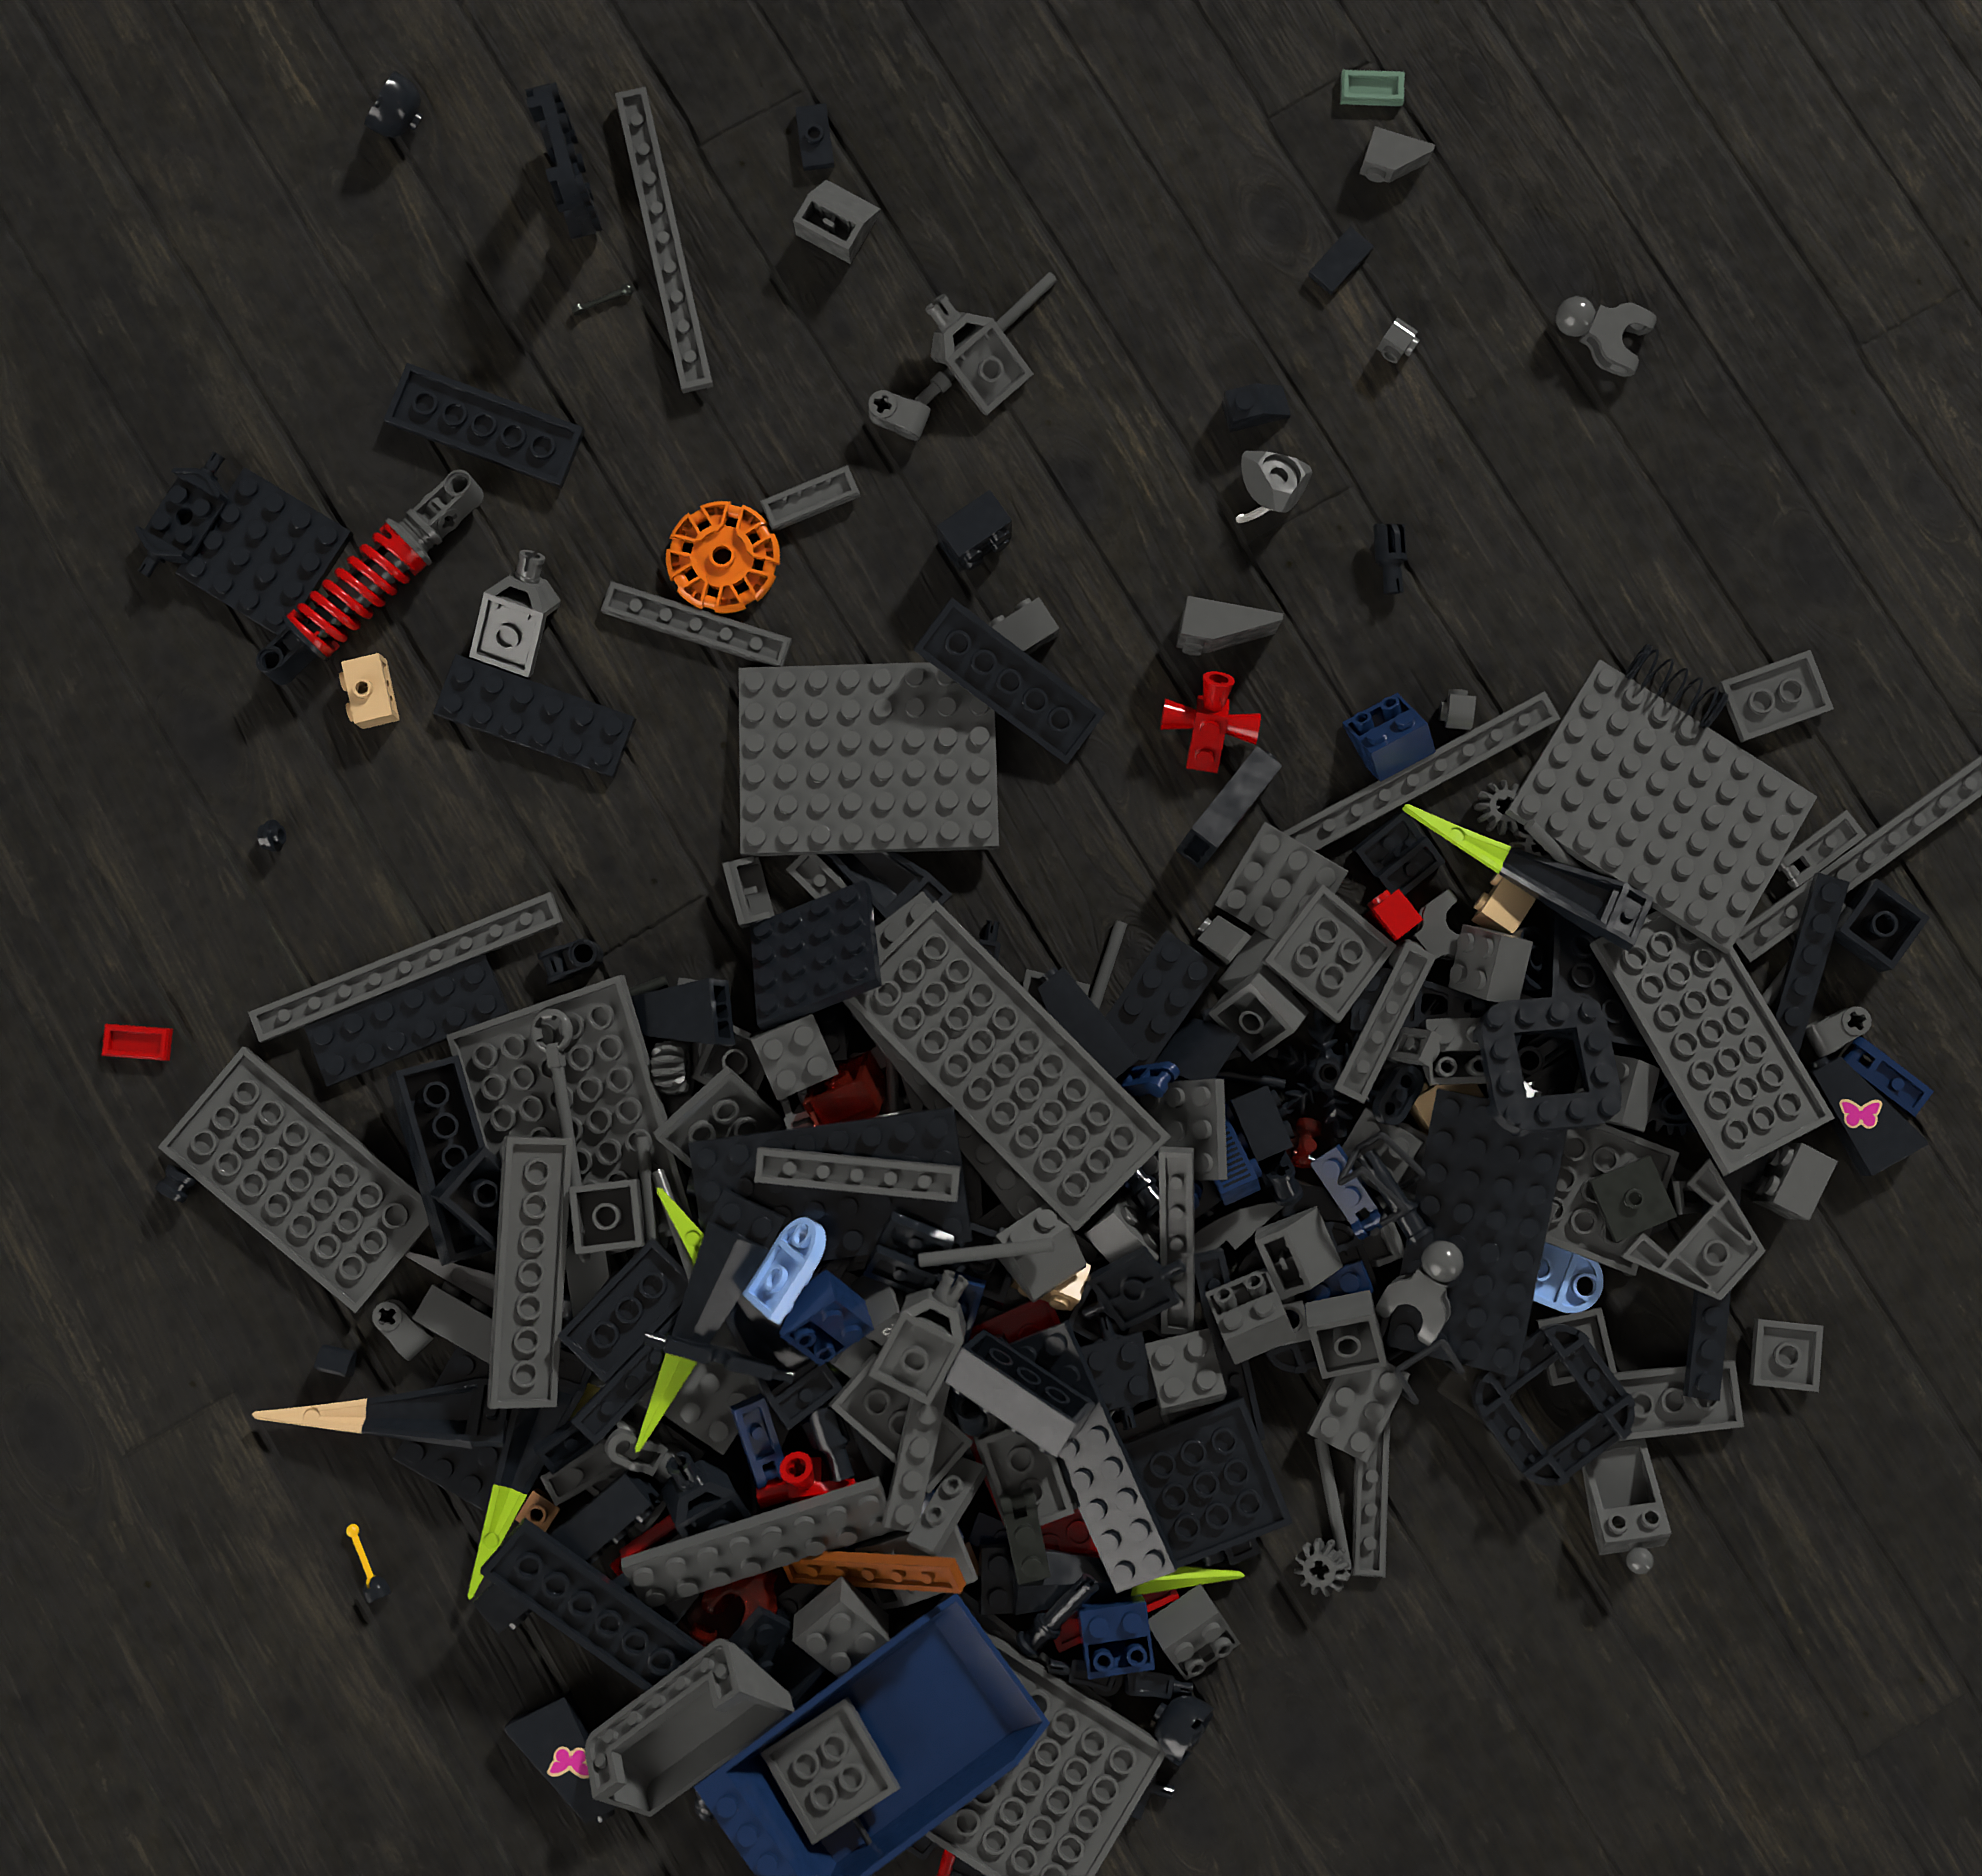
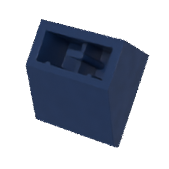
(1389, 736)
(826, 1319)
(1115, 1637)

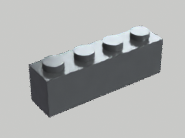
(457, 1319)

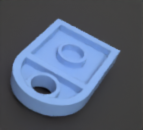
(786, 1268)
(1559, 1279)

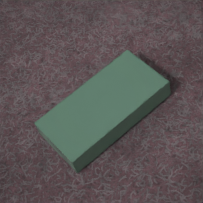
(1372, 88)

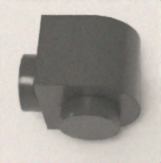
(1398, 341)
(1458, 710)

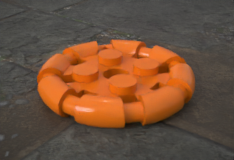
(736, 570)

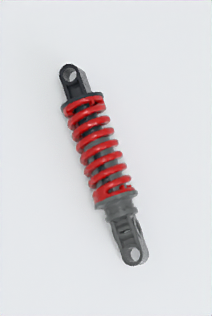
(400, 549)

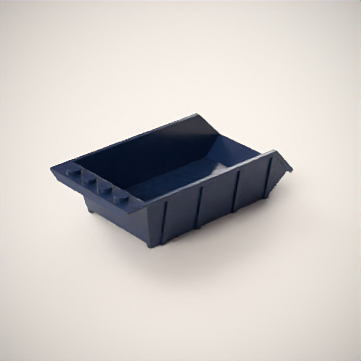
(943, 1720)

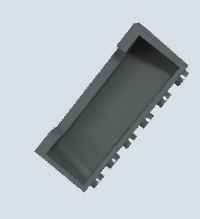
(683, 1729)

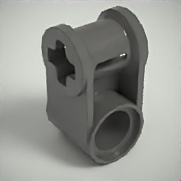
(903, 415)
(1833, 1030)
(404, 1333)

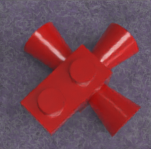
(1210, 722)
(801, 1480)

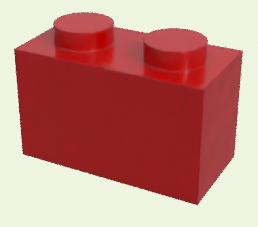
(1392, 914)

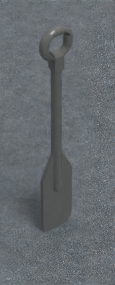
(584, 1271)

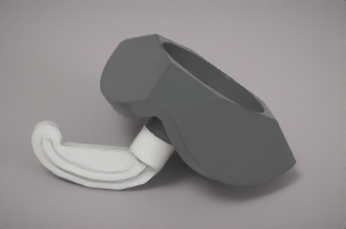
(1273, 481)

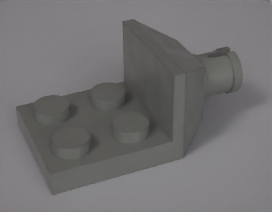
(976, 354)
(515, 617)
(923, 1340)

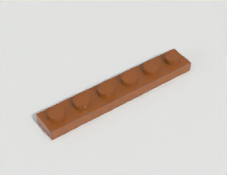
(879, 1571)

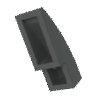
(1234, 1226)

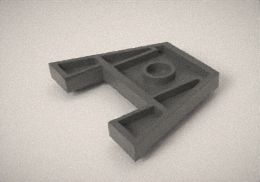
(1715, 1248)

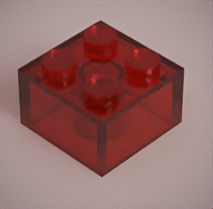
(848, 1095)

